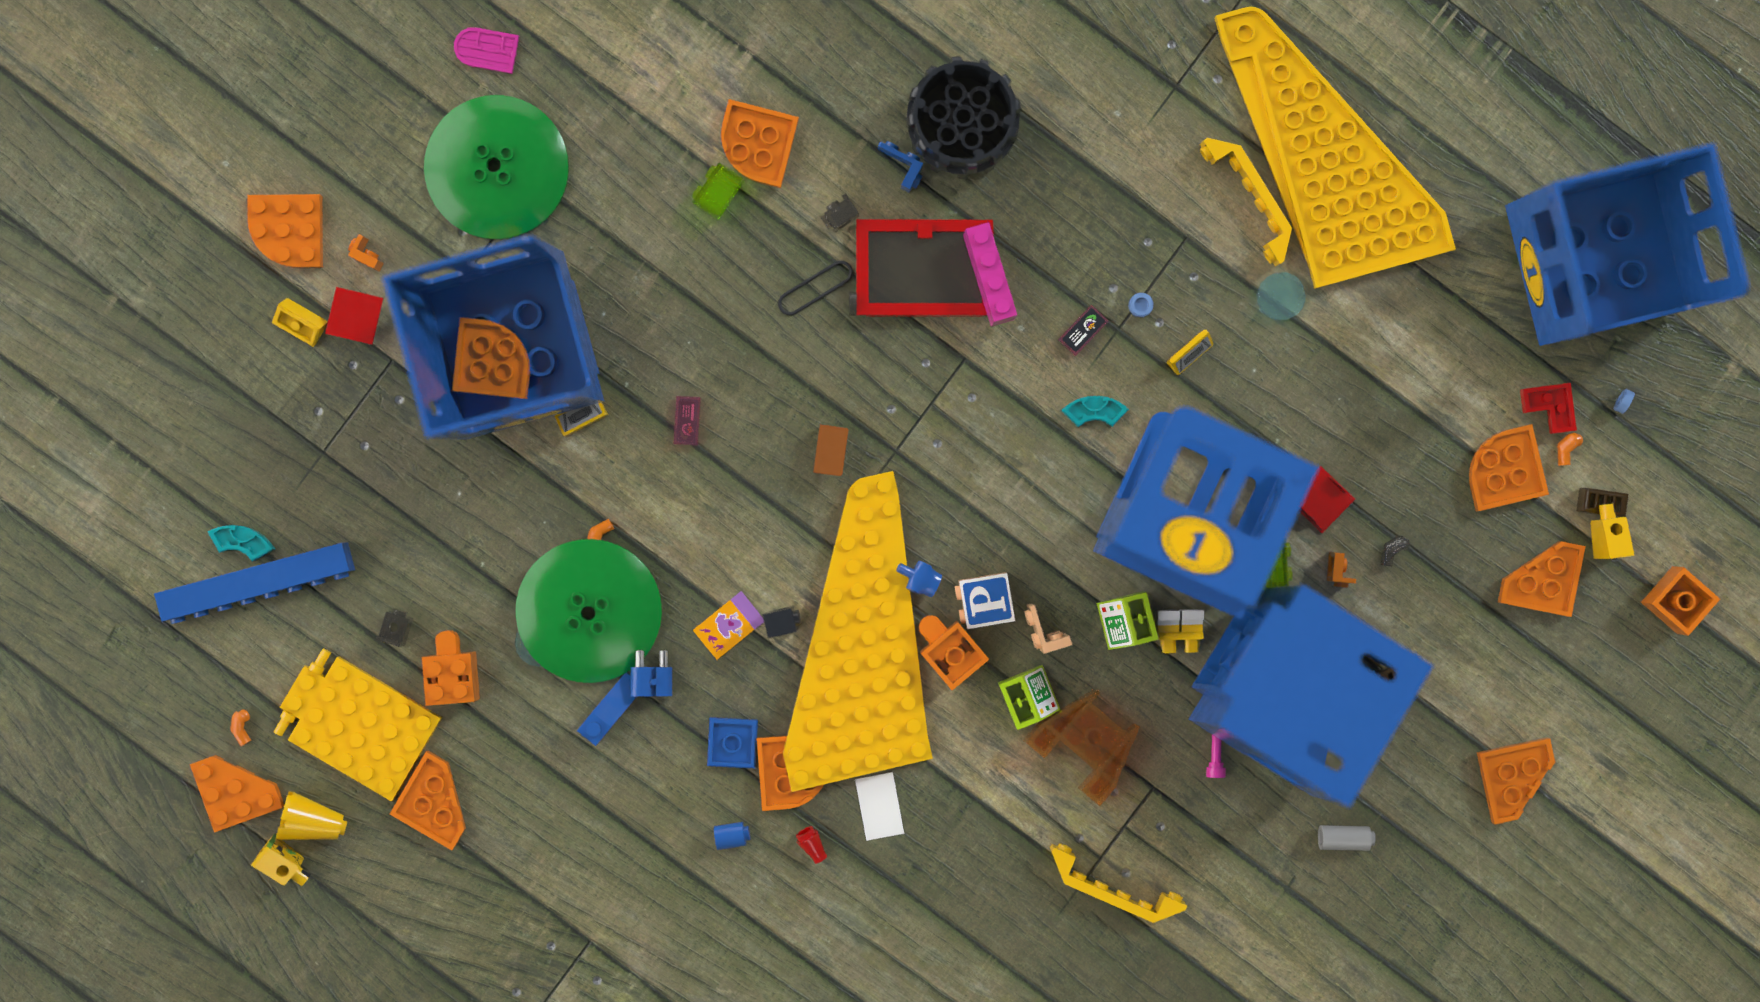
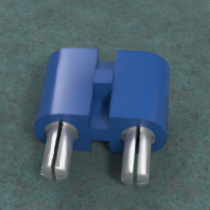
(651, 680)

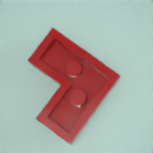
(1558, 403)

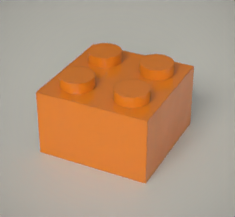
(1680, 600)

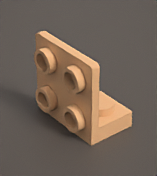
(1054, 641)

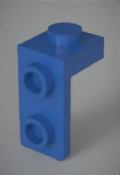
(912, 177)

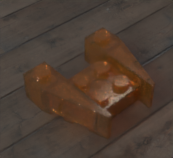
(1091, 738)

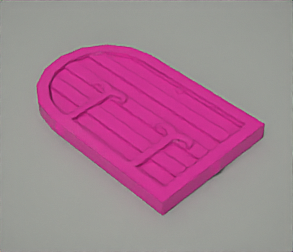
(487, 49)

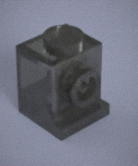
(839, 214)
(398, 637)

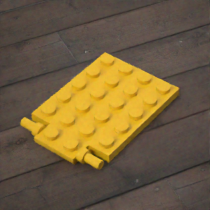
(357, 724)

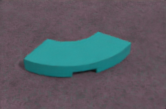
(1094, 408)
(241, 539)

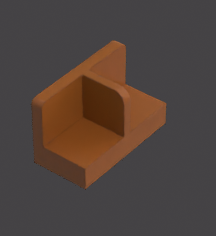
(830, 450)

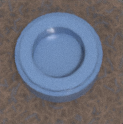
(1140, 305)
(1624, 401)

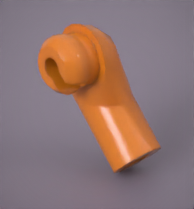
(600, 529)

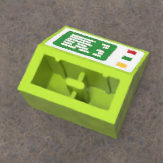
(1127, 620)
(1029, 697)

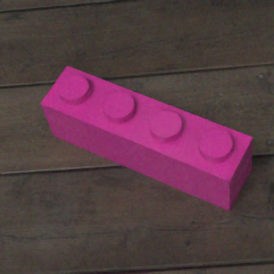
(990, 274)

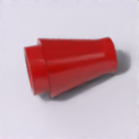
(811, 843)

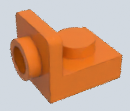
(367, 257)
(1336, 567)

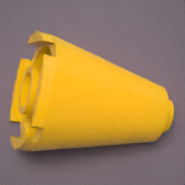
(308, 820)

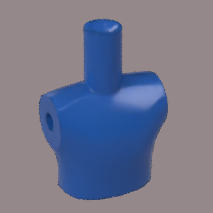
(921, 579)

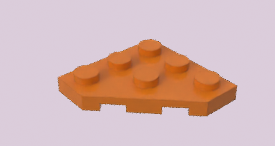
(1546, 581)
(1513, 776)
(233, 792)
(431, 802)

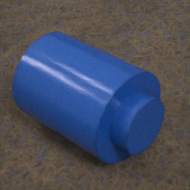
(731, 835)

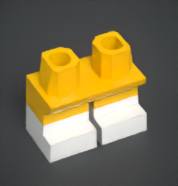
(1179, 625)

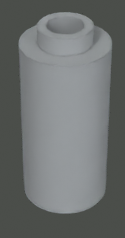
(1345, 838)

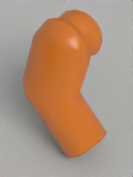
(1566, 446)
(237, 727)

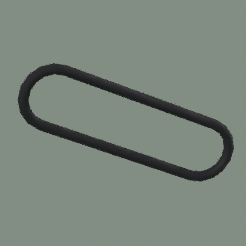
(810, 279)

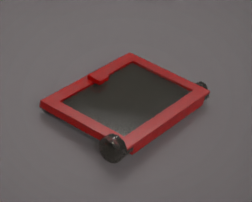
(915, 269)

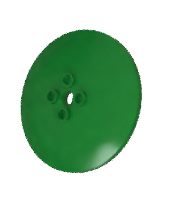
(530, 174)
(594, 576)

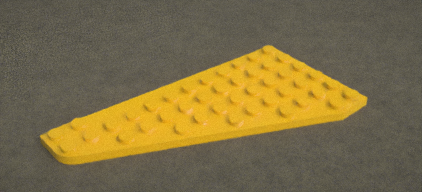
(1338, 180)
(861, 674)

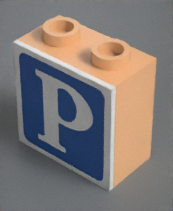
(985, 600)

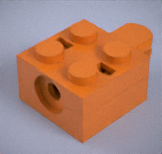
(950, 650)
(448, 672)

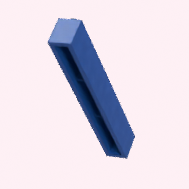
(253, 582)

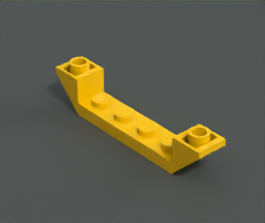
(1214, 151)
(1166, 905)

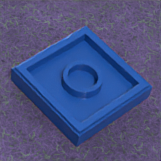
(732, 742)

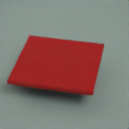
(354, 315)
(1324, 501)

